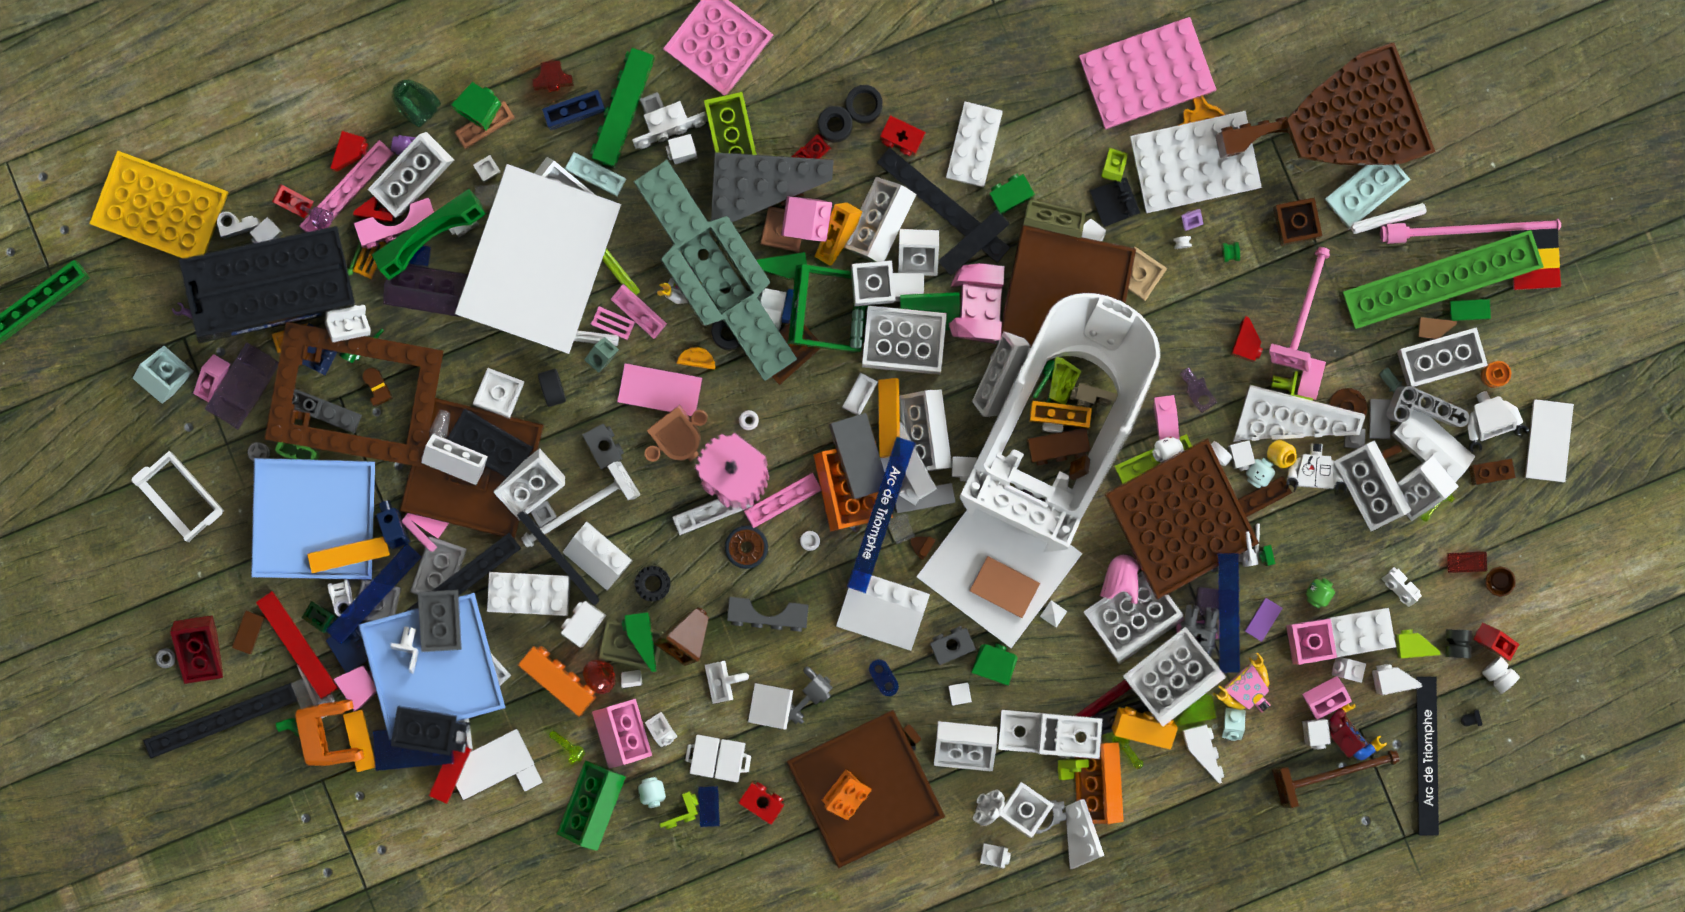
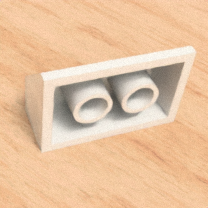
(597, 556)
(965, 746)

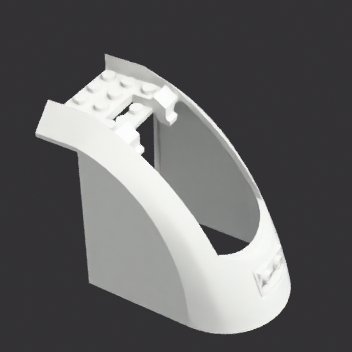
(1129, 353)

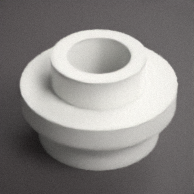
(744, 415)

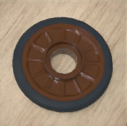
(737, 556)

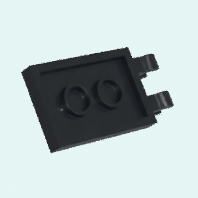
(428, 731)

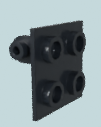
(1115, 202)

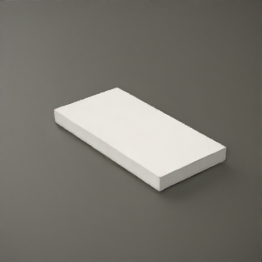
(1549, 440)
(494, 763)

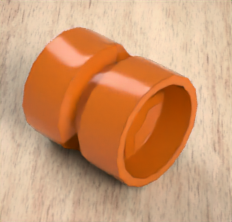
(1496, 374)

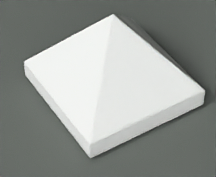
(1053, 613)

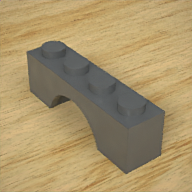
(742, 611)

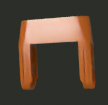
(313, 735)

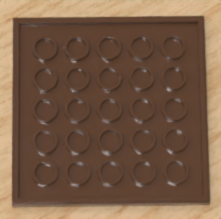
(1180, 518)

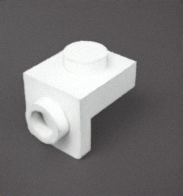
(1348, 669)

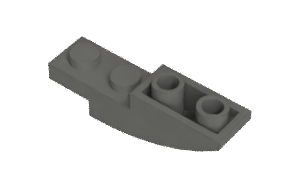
(326, 411)

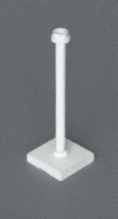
(621, 481)

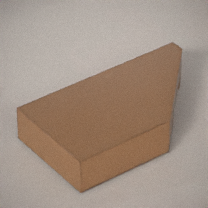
(1434, 328)

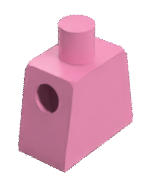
(357, 686)

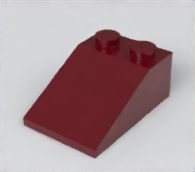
(197, 649)

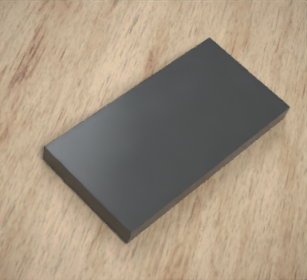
(858, 455)

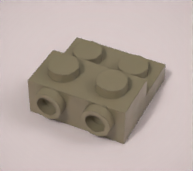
(1086, 396)

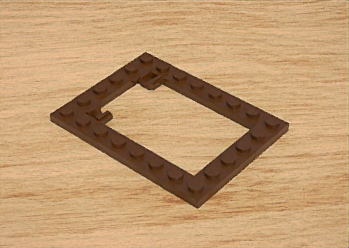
(282, 412)

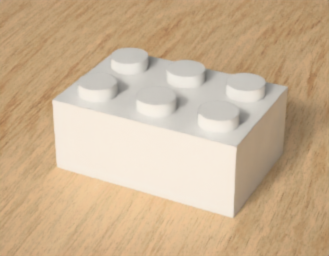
(1362, 632)

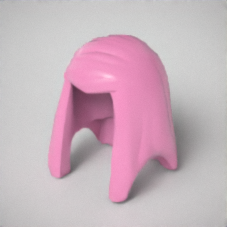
(1121, 577)

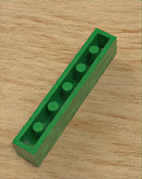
(623, 107)
(41, 299)

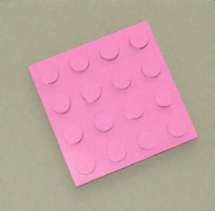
(718, 43)

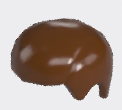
(1500, 581)

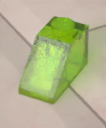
(1200, 710)

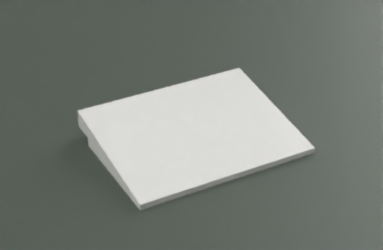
(537, 258)

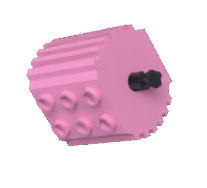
(733, 471)

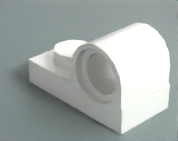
(236, 228)

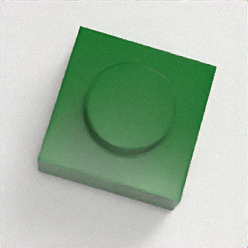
(1266, 555)

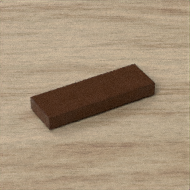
(1264, 496)

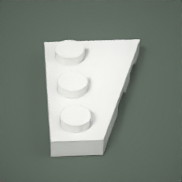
(1081, 834)

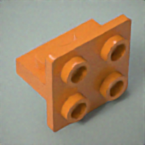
(845, 795)

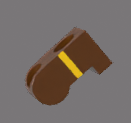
(378, 386)

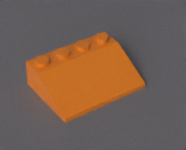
(839, 506)

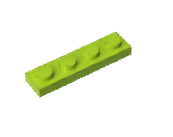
(1142, 462)

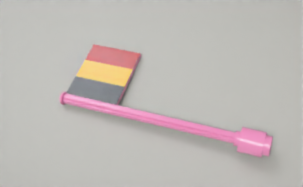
(1544, 234)

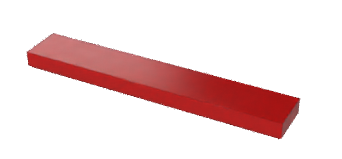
(297, 645)

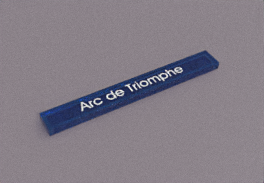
(881, 515)

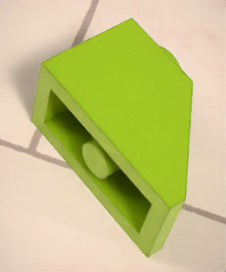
(1414, 645)

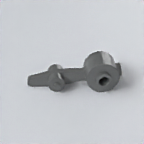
(815, 691)

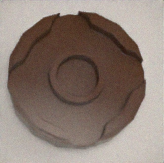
(1349, 399)

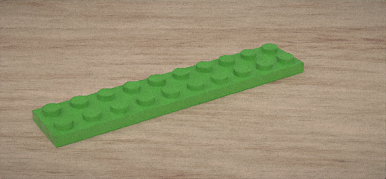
(1442, 279)

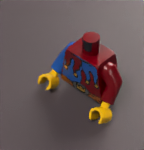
(1348, 736)

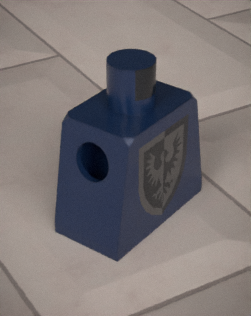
(395, 531)

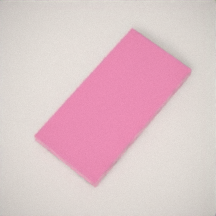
(659, 389)

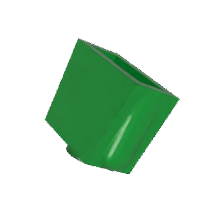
(477, 105)
(995, 663)

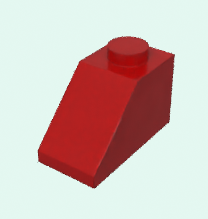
(349, 150)
(1247, 342)
(1496, 641)

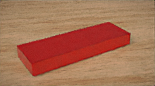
(449, 776)

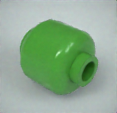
(1320, 593)

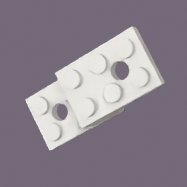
(1050, 734)

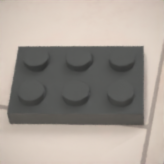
(439, 620)

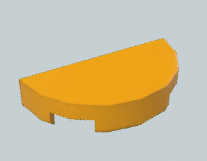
(697, 358)

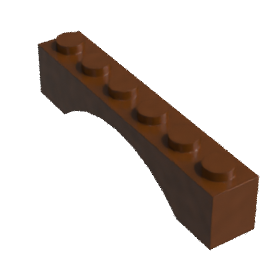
(1236, 141)

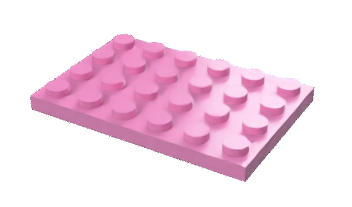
(1147, 73)

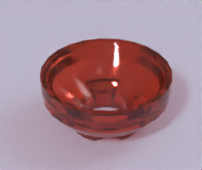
(597, 679)

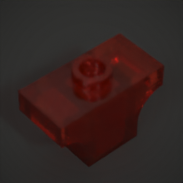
(552, 77)

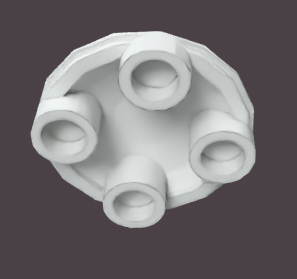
(989, 807)

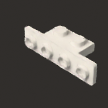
(667, 122)

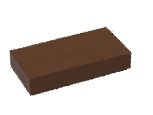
(248, 632)

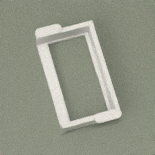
(146, 473)

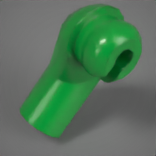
(290, 724)

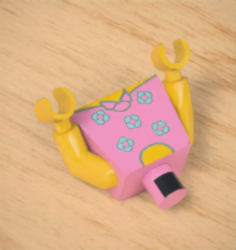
(1247, 687)

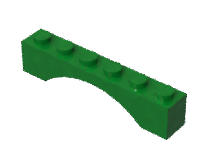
(458, 212)

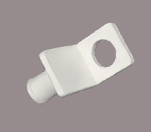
(406, 646)

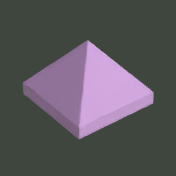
(1192, 219)

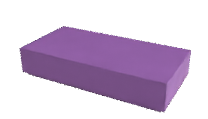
(1263, 619)

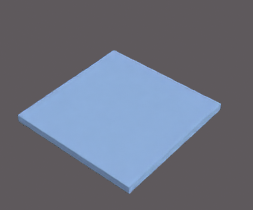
(307, 509)
(442, 681)

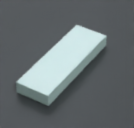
(595, 174)

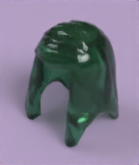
(415, 101)

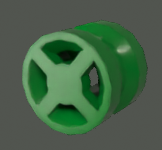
(1230, 252)

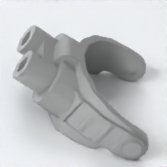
(1058, 815)

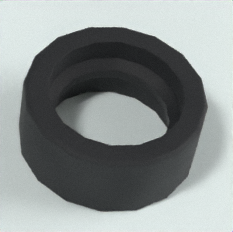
(864, 89)

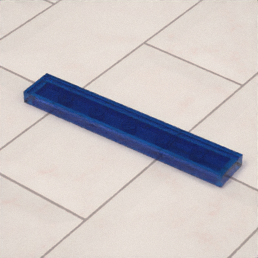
(373, 593)
(1229, 612)

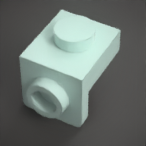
(1234, 724)

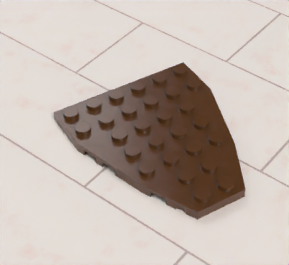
(1362, 115)

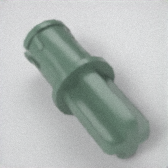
(1391, 381)

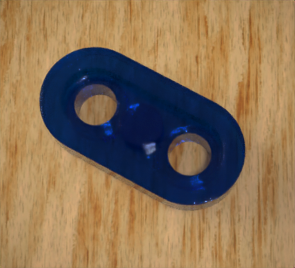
(883, 677)

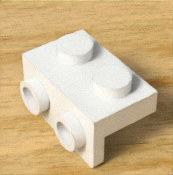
(347, 323)

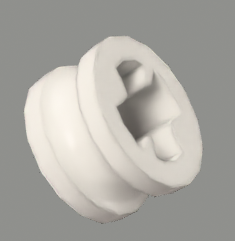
(1182, 242)

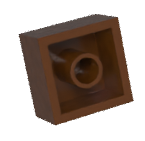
(1297, 221)

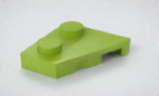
(1063, 380)

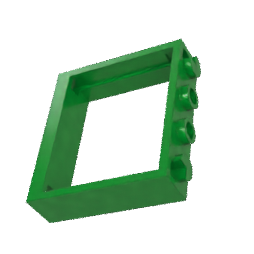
(799, 305)

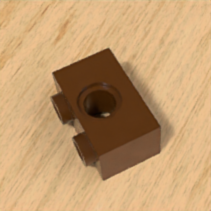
(1492, 472)

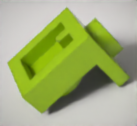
(1067, 767)

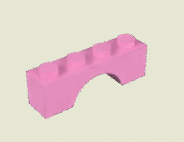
(372, 232)

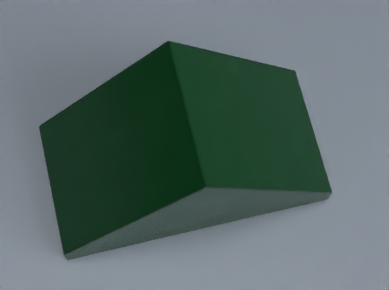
(318, 617)

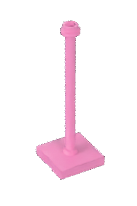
(1291, 356)

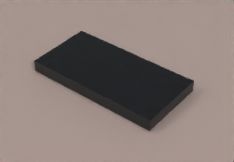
(503, 449)

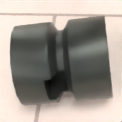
(1458, 643)

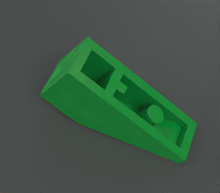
(783, 266)
(640, 633)

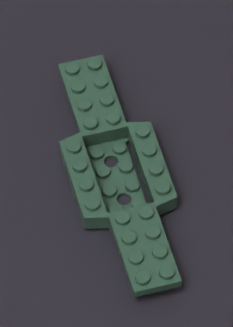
(738, 307)

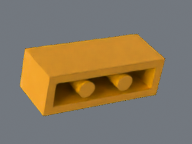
(1060, 414)
(1143, 728)

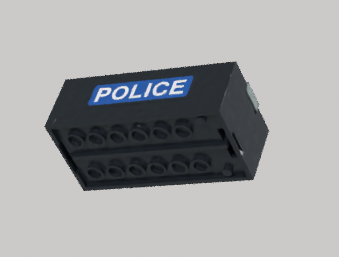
(266, 284)

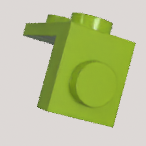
(691, 802)

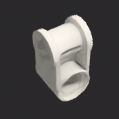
(340, 597)

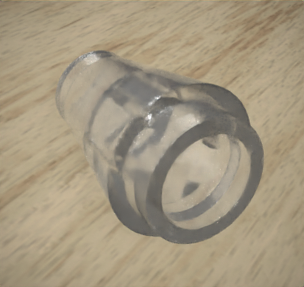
(440, 425)

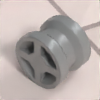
(257, 449)

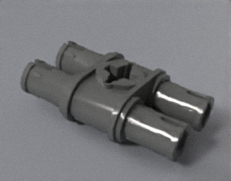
(1207, 629)

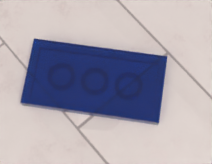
(392, 757)

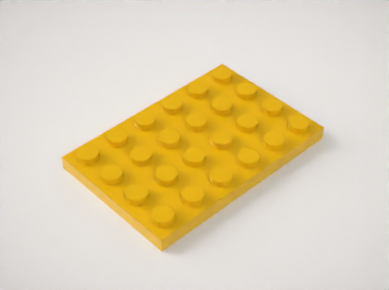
(158, 207)

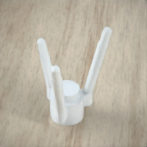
(1251, 556)

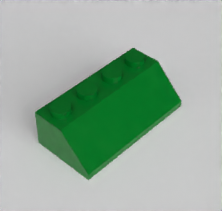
(591, 805)

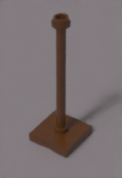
(1286, 786)

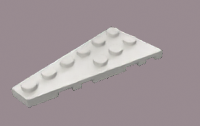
(1285, 416)

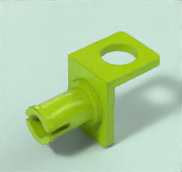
(1287, 384)

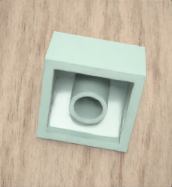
(162, 374)

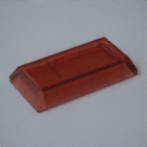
(1467, 562)

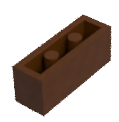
(1058, 446)

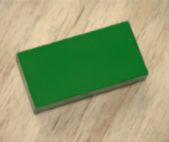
(1470, 310)

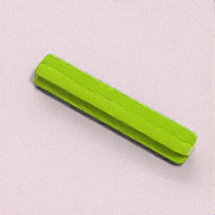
(619, 273)

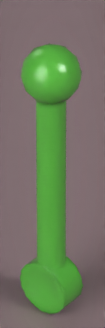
(350, 269)

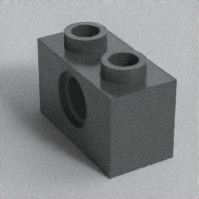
(595, 437)
(964, 645)

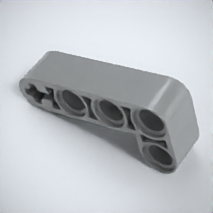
(1430, 409)

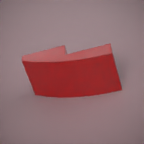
(815, 148)

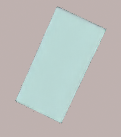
(1365, 192)

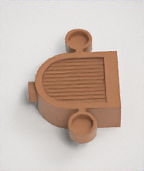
(676, 435)

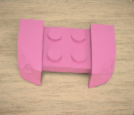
(979, 302)

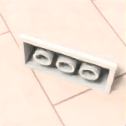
(880, 220)
(1000, 374)
(925, 423)
(1427, 438)

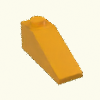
(841, 227)

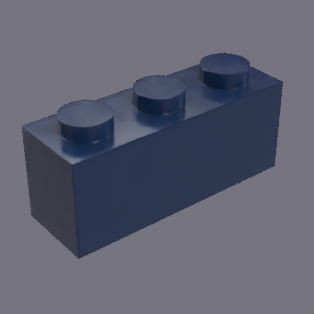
(573, 110)

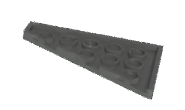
(754, 182)

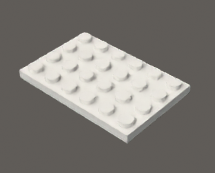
(1185, 166)

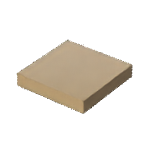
(1145, 274)

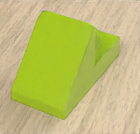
(1114, 165)

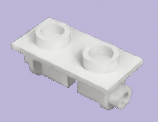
(1407, 593)

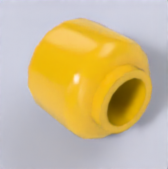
(1281, 454)

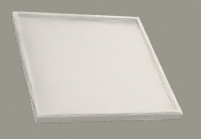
(962, 555)

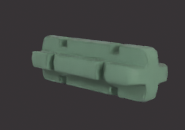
(856, 329)

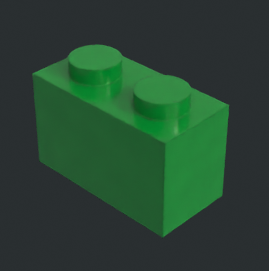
(1011, 194)

